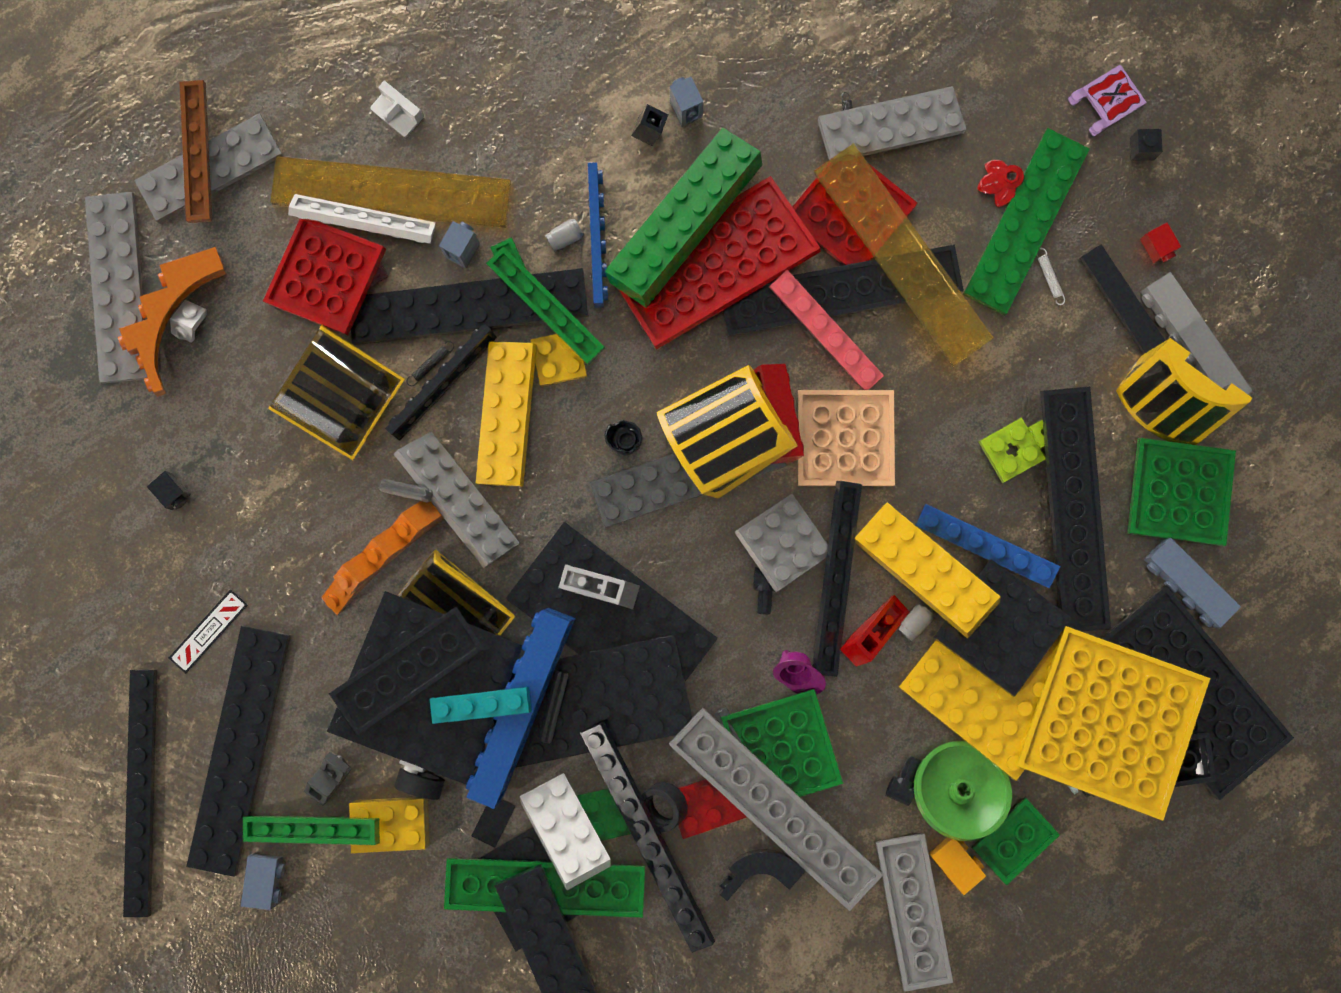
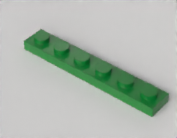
(545, 305)
(311, 830)

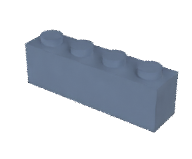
(1191, 583)

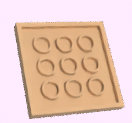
(846, 437)

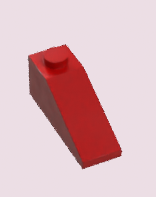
(875, 632)

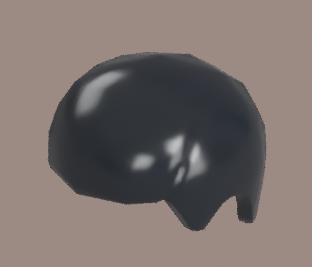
(623, 438)

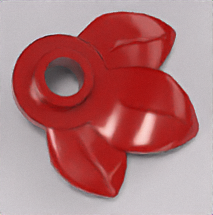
(997, 182)

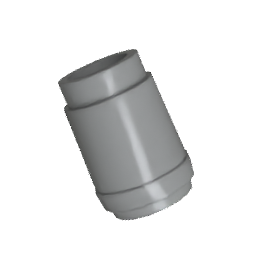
(564, 234)
(916, 622)

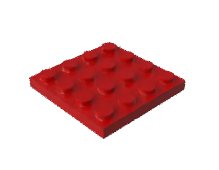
(832, 228)
(324, 275)

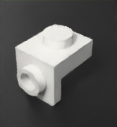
(186, 320)

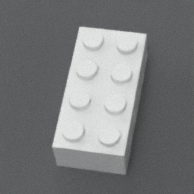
(565, 831)

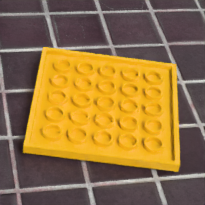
(977, 706)
(1113, 723)

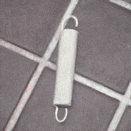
(1050, 276)

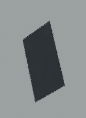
(493, 823)

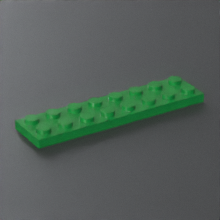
(1026, 222)
(611, 892)

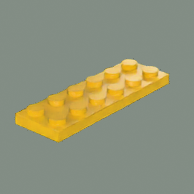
(506, 414)

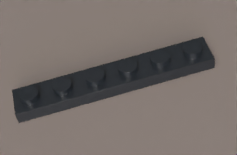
(441, 382)

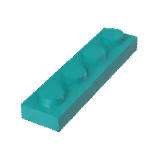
(480, 705)

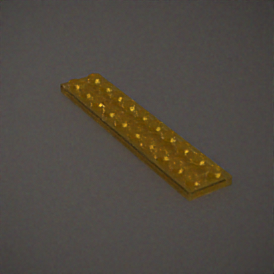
(395, 190)
(903, 255)

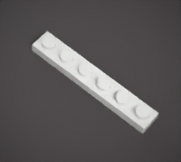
(361, 218)

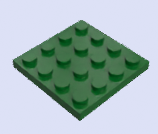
(1181, 492)
(790, 741)

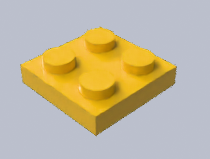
(556, 361)

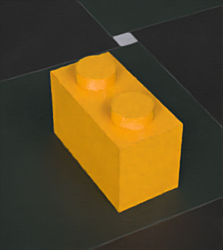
(957, 864)

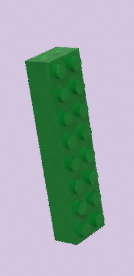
(684, 217)

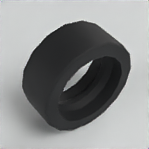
(420, 785)
(675, 799)

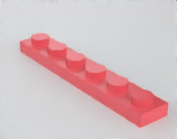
(826, 330)

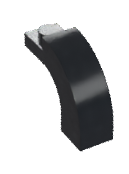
(760, 862)

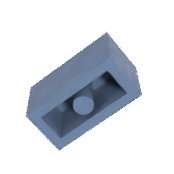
(686, 101)
(459, 243)
(262, 881)

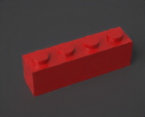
(777, 389)

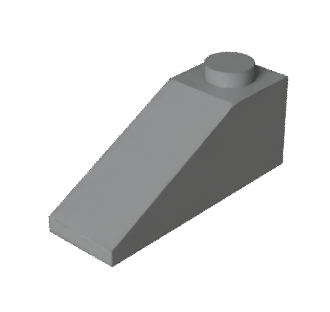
(599, 586)

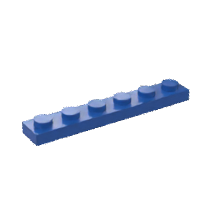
(597, 224)
(987, 546)

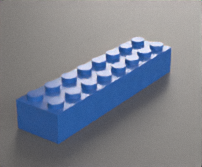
(510, 733)

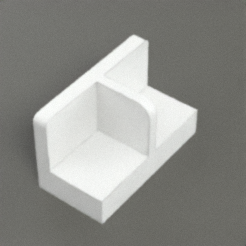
(396, 110)

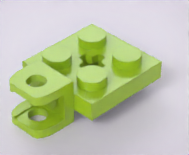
(1028, 442)

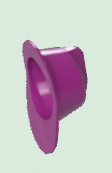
(798, 674)

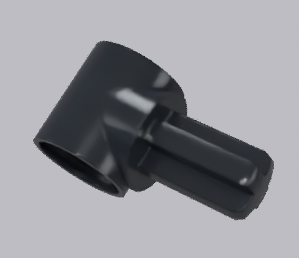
(765, 592)
(902, 787)

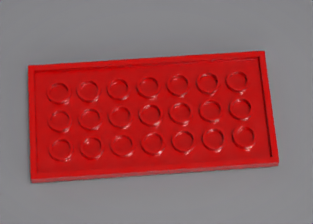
(740, 254)

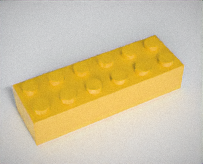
(927, 570)

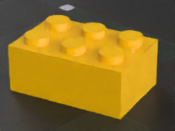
(401, 823)

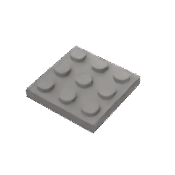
(783, 542)

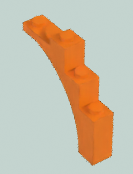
(181, 278)
(379, 553)

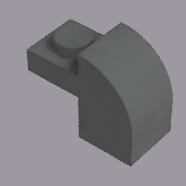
(327, 778)

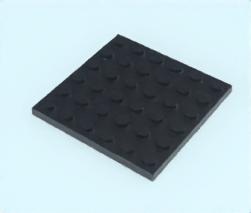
(408, 731)

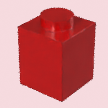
(1161, 243)

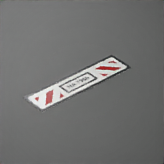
(208, 631)

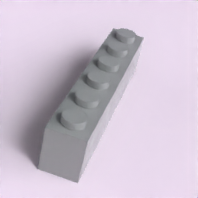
(1188, 329)

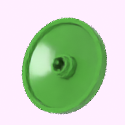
(983, 788)

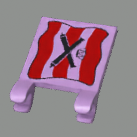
(1111, 96)

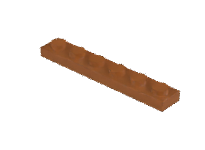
(195, 151)

